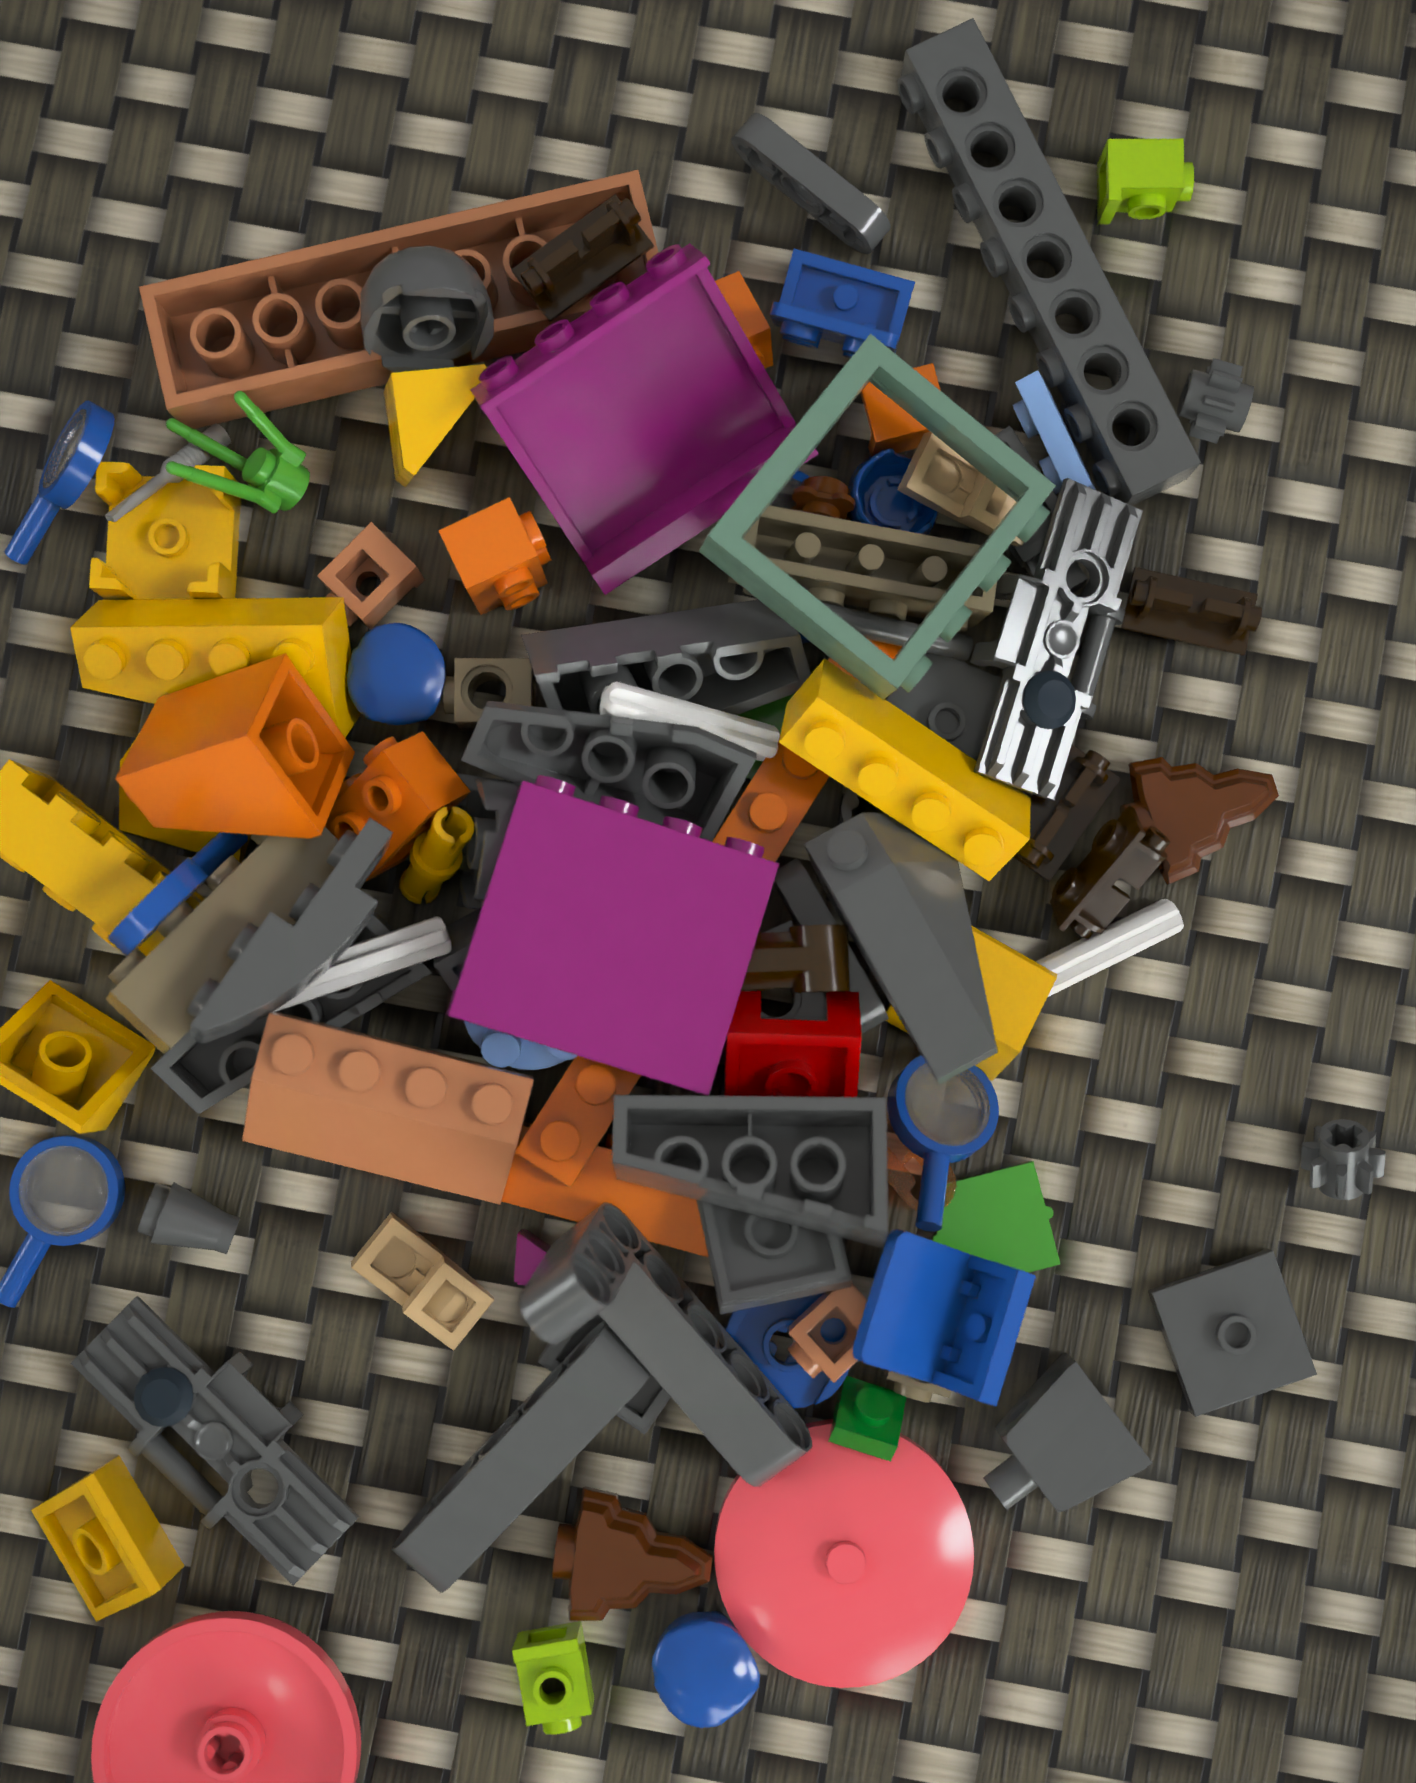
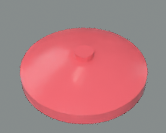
(845, 1562)
(228, 1705)

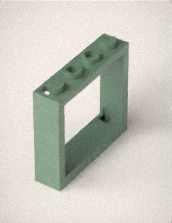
(807, 614)

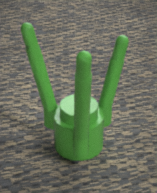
(273, 475)

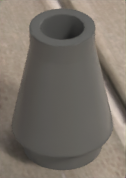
(186, 1220)

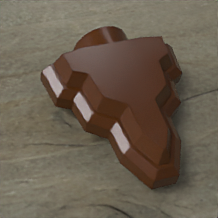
(1195, 808)
(621, 1558)

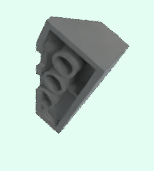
(643, 762)
(913, 931)

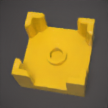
(170, 544)

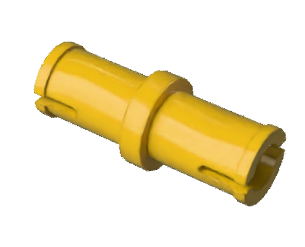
(436, 855)

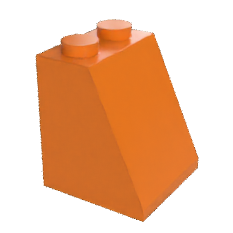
(239, 756)

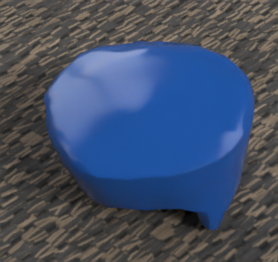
(879, 501)
(396, 675)
(704, 1669)

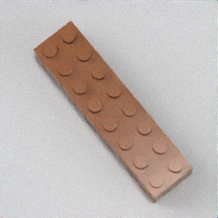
(293, 320)

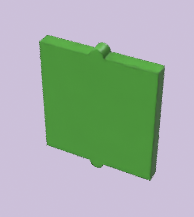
(1001, 1219)

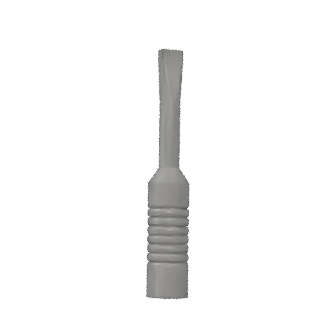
(188, 455)

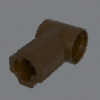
(802, 959)

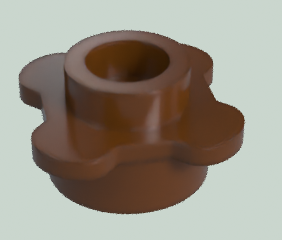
(823, 497)

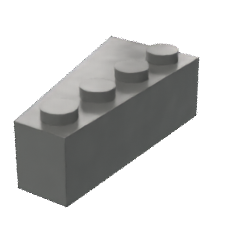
(708, 656)
(220, 1067)
(770, 1157)

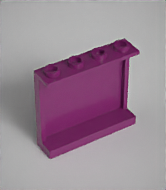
(639, 415)
(614, 935)

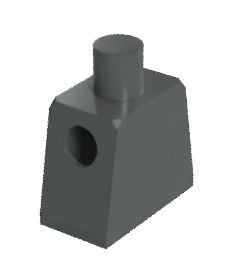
(1063, 1442)

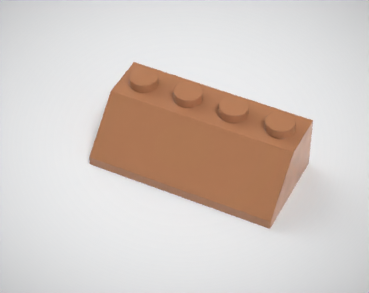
(385, 1107)

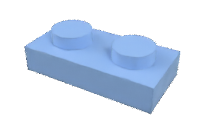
(1041, 416)

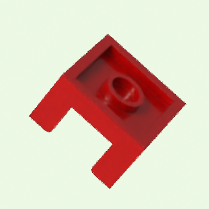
(794, 1055)

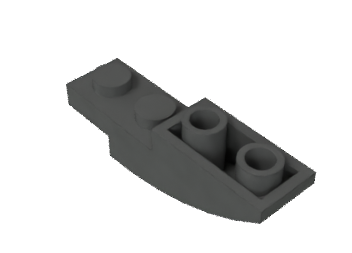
(285, 959)

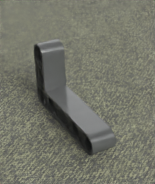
(617, 1273)

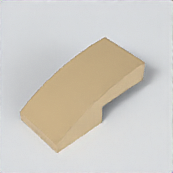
(954, 487)
(422, 1281)

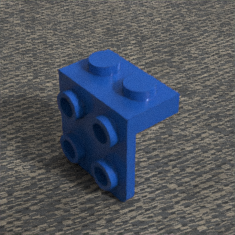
(840, 304)
(943, 1316)

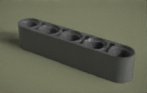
(521, 1458)

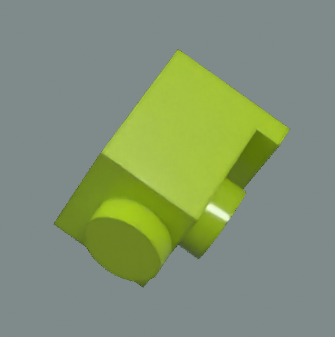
(1142, 178)
(558, 1654)

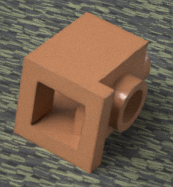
(364, 557)
(812, 1349)

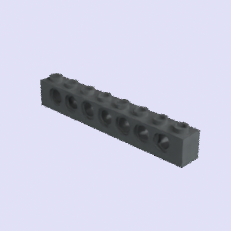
(963, 67)

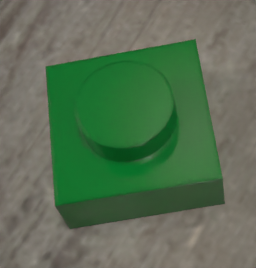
(867, 1418)

